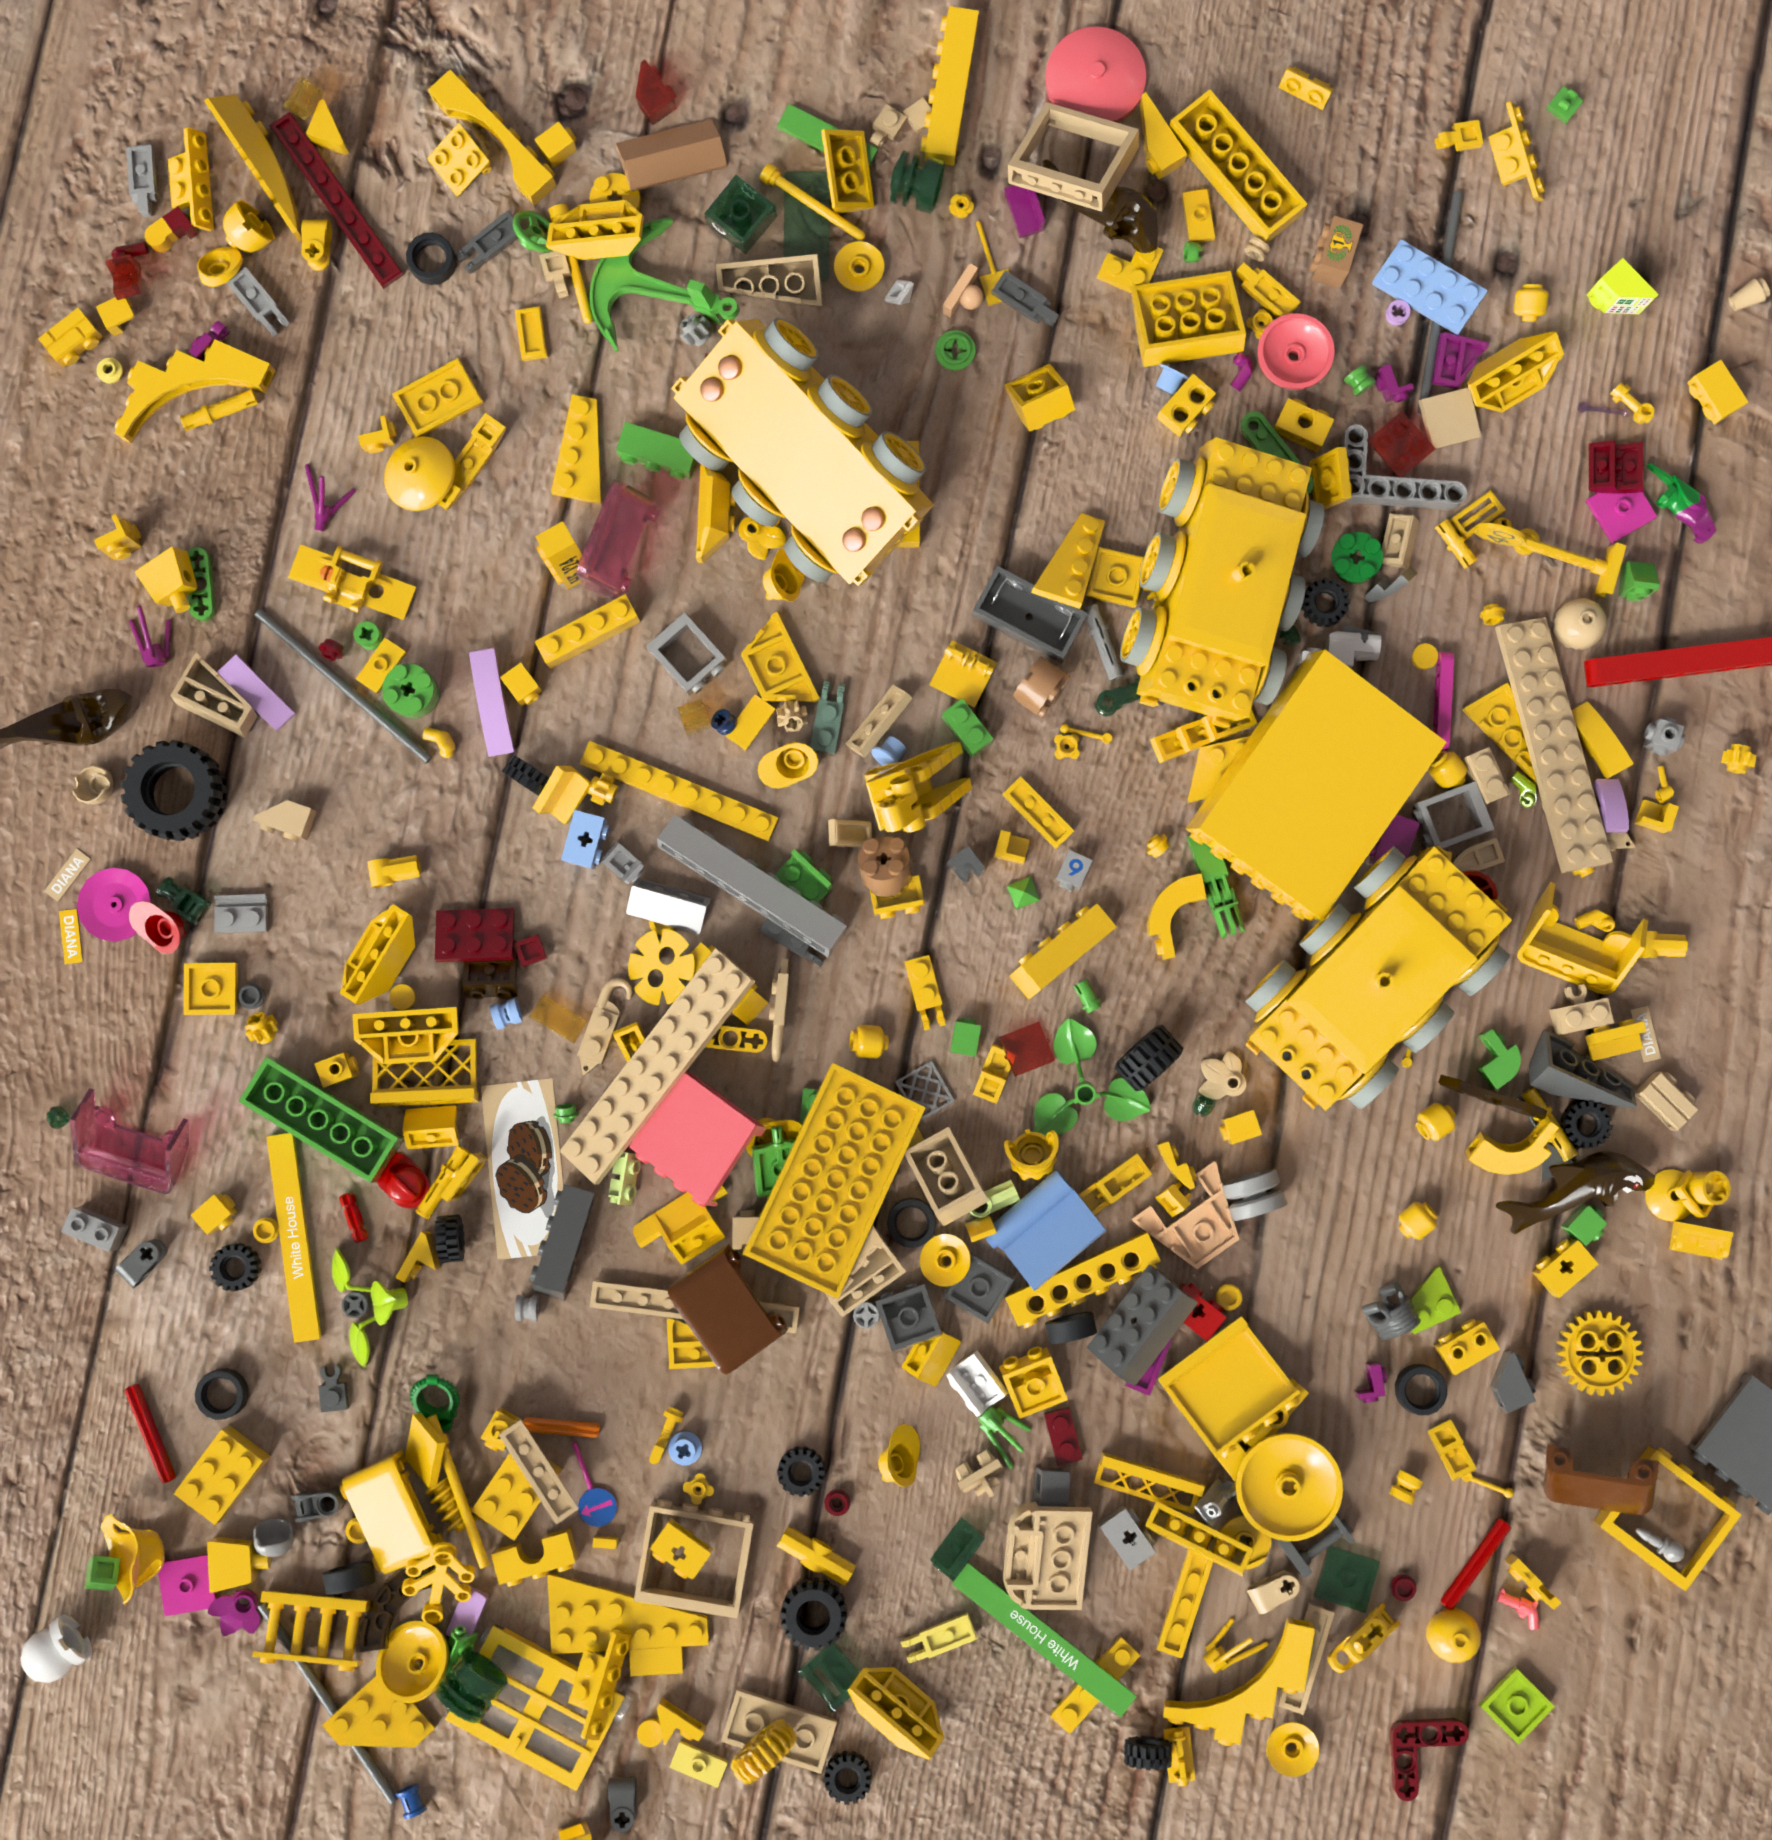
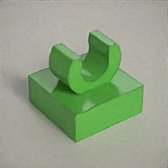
(1564, 104)

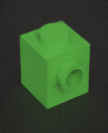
(1585, 1224)

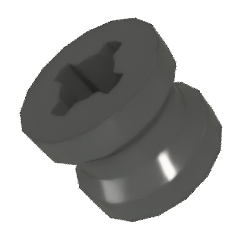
(352, 1307)

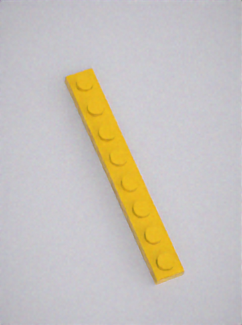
(679, 791)

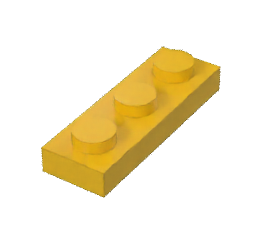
(1038, 812)

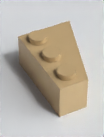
(872, 1271)

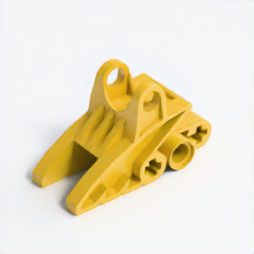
(903, 790)

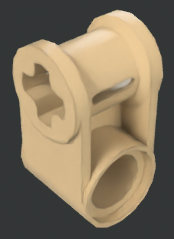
(1270, 1592)

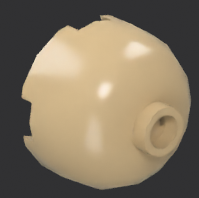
(1580, 623)

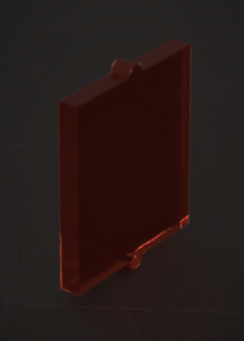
(1026, 1049)

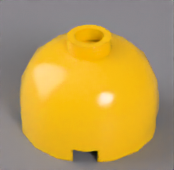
(245, 229)
(1453, 1635)

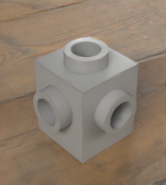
(1656, 739)

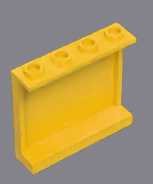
(1230, 1388)

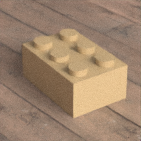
(946, 1176)

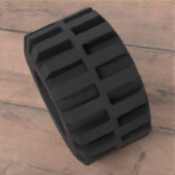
(1149, 1058)
(813, 1636)

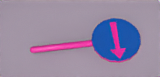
(597, 1504)

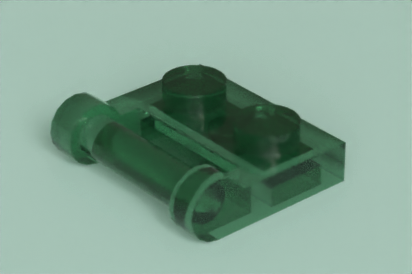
(836, 1668)

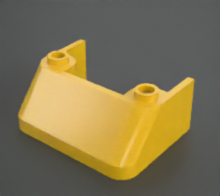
(1575, 954)

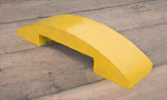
(474, 457)

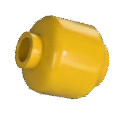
(1531, 302)
(1448, 770)
(868, 1041)
(1436, 1121)
(1417, 1220)

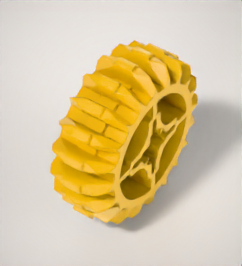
(763, 1751)

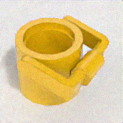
(1704, 1189)

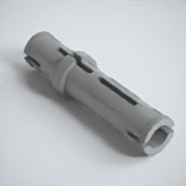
(1099, 632)

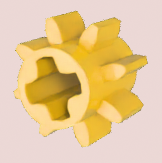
(1739, 758)
(603, 789)
(261, 1027)

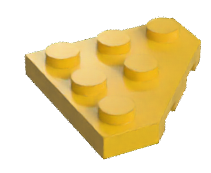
(378, 1721)

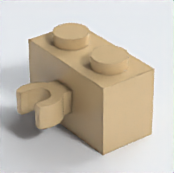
(1580, 1014)

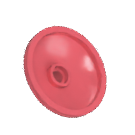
(1298, 336)

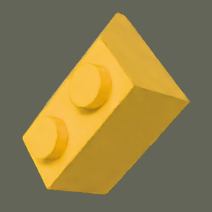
(1040, 397)

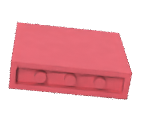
(695, 1138)

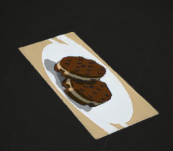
(522, 1163)

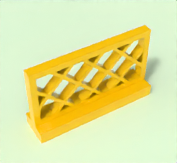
(428, 1095)

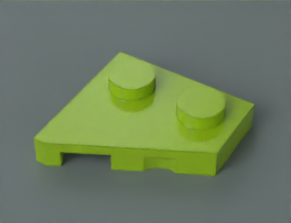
(1434, 1301)

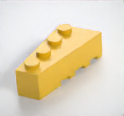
(1062, 951)

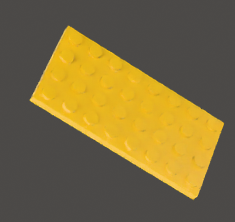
(834, 1181)

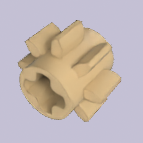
(792, 716)

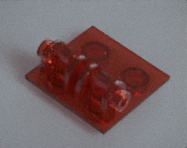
(1401, 444)

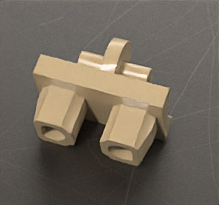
(970, 1480)

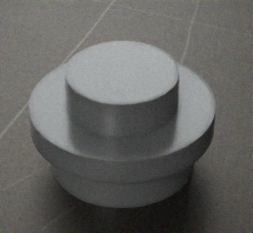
(251, 996)

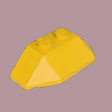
(597, 230)
(1515, 372)
(713, 513)
(378, 956)
(406, 1034)
(898, 1710)

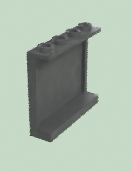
(1741, 1442)

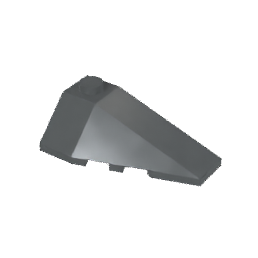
(1567, 1073)

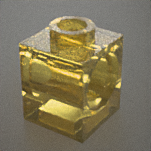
(303, 98)
(694, 717)

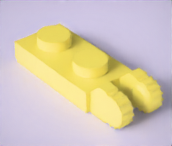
(941, 1637)

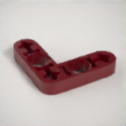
(1410, 1744)

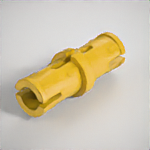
(1456, 543)

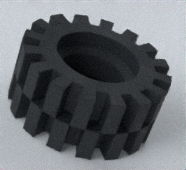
(1334, 590)
(525, 775)
(1601, 1119)
(450, 1238)
(219, 1267)
(801, 1487)
(1148, 1753)
(843, 1793)

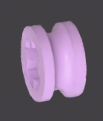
(1396, 305)

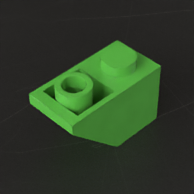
(1638, 581)

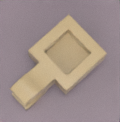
(887, 125)
(556, 269)

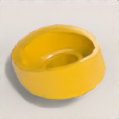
(219, 266)

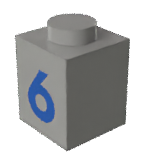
(1073, 871)

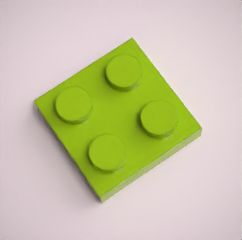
(1516, 1705)

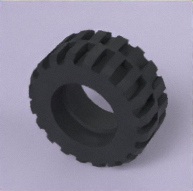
(141, 784)

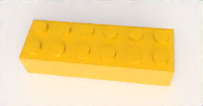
(1237, 167)

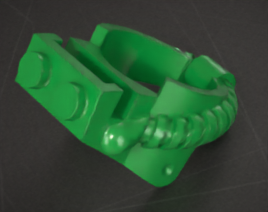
(444, 1414)

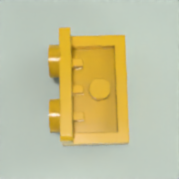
(121, 541)
(908, 899)
(1616, 1041)

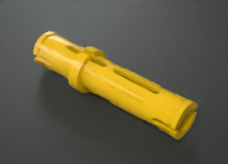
(213, 412)
(1561, 1141)
(433, 1197)

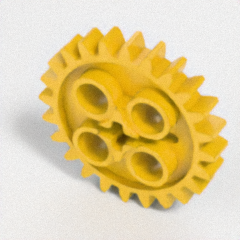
(1599, 1329)

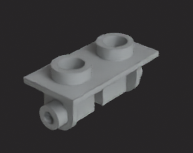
(1216, 1501)

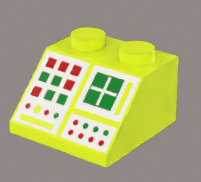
(1621, 291)

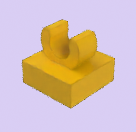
(1173, 1200)

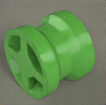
(1360, 380)
(372, 639)

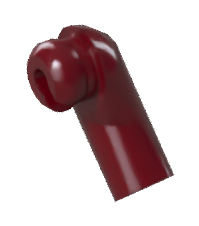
(134, 250)

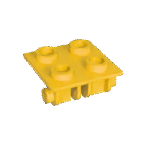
(459, 160)
(963, 673)

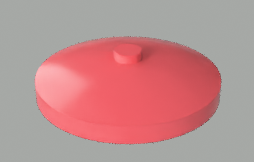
(1096, 73)

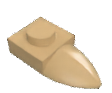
(1480, 856)

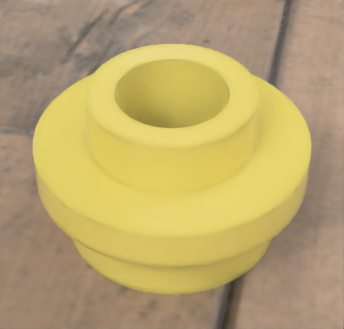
(116, 373)

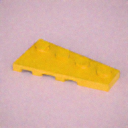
(579, 457)

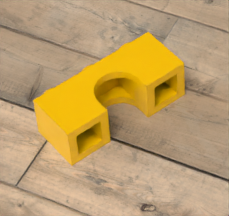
(513, 1564)

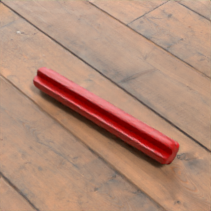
(150, 1433)
(1475, 1564)

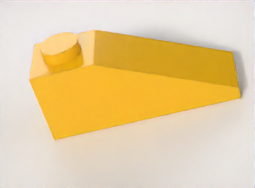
(1161, 146)

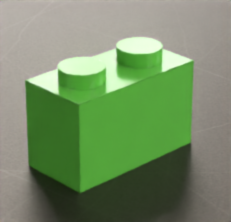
(967, 728)

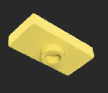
(698, 1764)

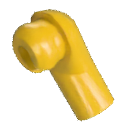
(1596, 918)

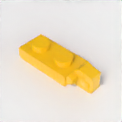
(1267, 291)

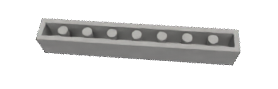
(751, 885)

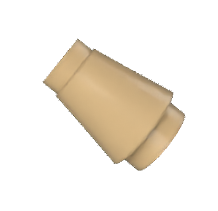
(1751, 294)

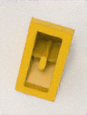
(324, 130)
(629, 1039)

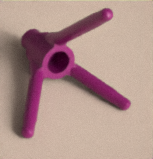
(322, 511)

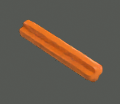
(562, 1427)

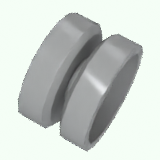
(1255, 1199)

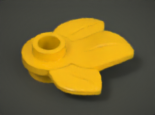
(762, 539)

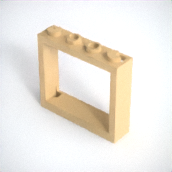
(1063, 185)
(684, 1600)

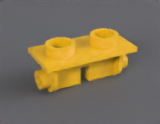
(1313, 92)
(1182, 1757)

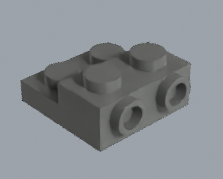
(908, 1317)

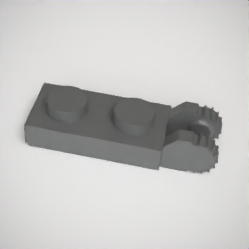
(489, 242)
(788, 940)

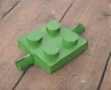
(769, 1160)

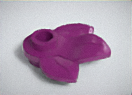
(234, 1614)

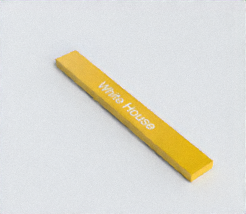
(294, 1237)

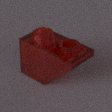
(652, 95)

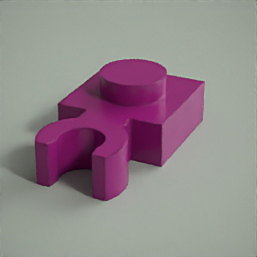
(201, 343)

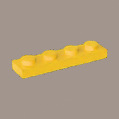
(1184, 1604)
(1078, 1701)

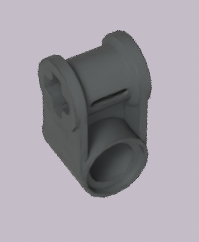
(139, 1264)
(313, 1504)
(622, 1798)

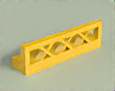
(1154, 1476)

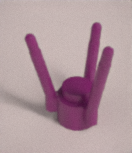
(151, 654)

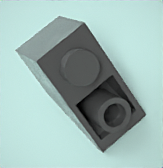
(1510, 1384)

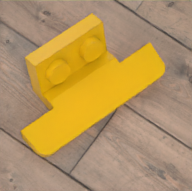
(684, 1227)

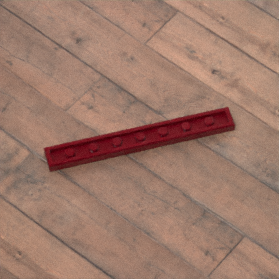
(336, 200)

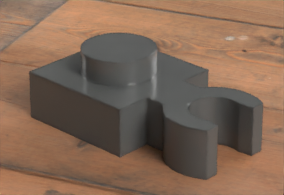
(334, 1394)

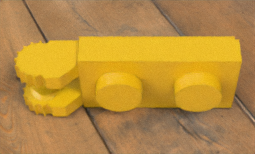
(924, 989)

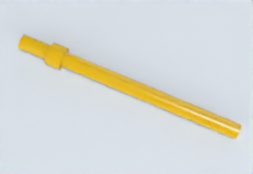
(460, 1498)

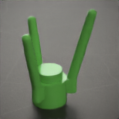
(992, 1420)

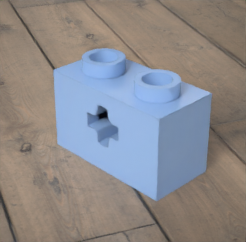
(580, 827)

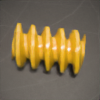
(446, 1499)

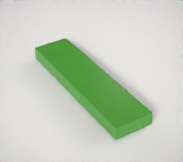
(808, 129)

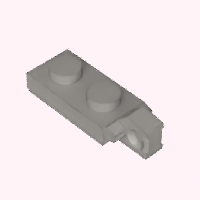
(142, 177)

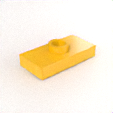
(1198, 216)
(380, 664)

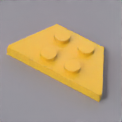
(777, 665)
(1211, 765)

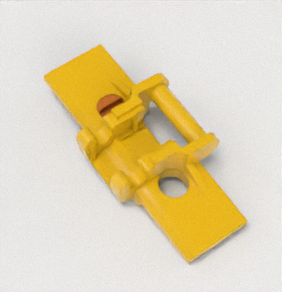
(349, 590)

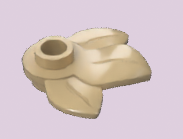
(1219, 1075)

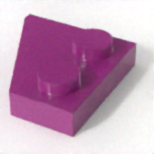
(1455, 358)

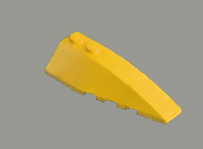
(257, 153)

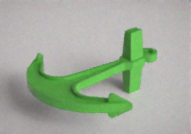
(617, 277)

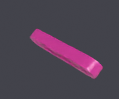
(1443, 696)

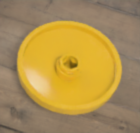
(1288, 1486)

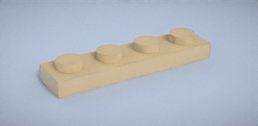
(538, 1471)
(1322, 1621)

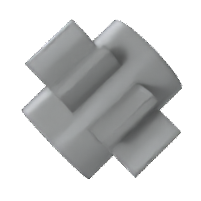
(695, 330)

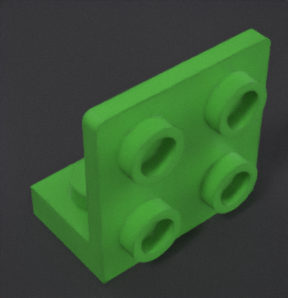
(804, 877)

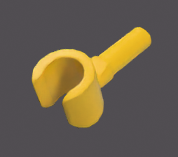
(1666, 792)

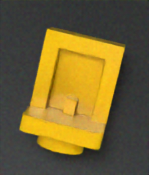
(378, 440)

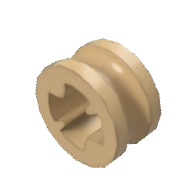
(1257, 249)

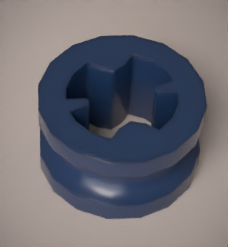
(719, 718)

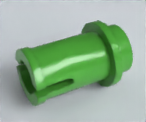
(1087, 996)

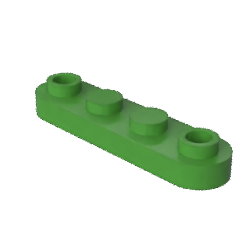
(1268, 440)

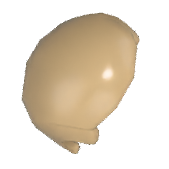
(93, 785)

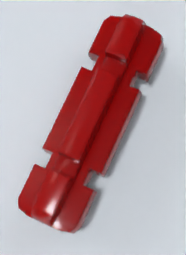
(353, 1217)

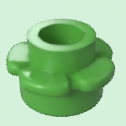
(565, 1113)

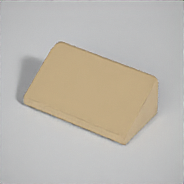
(1399, 540)

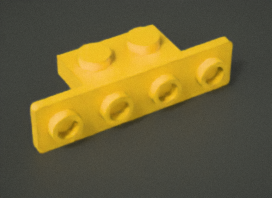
(1514, 155)
(191, 180)
(597, 1682)

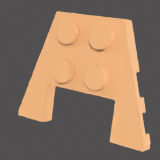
(1202, 1230)

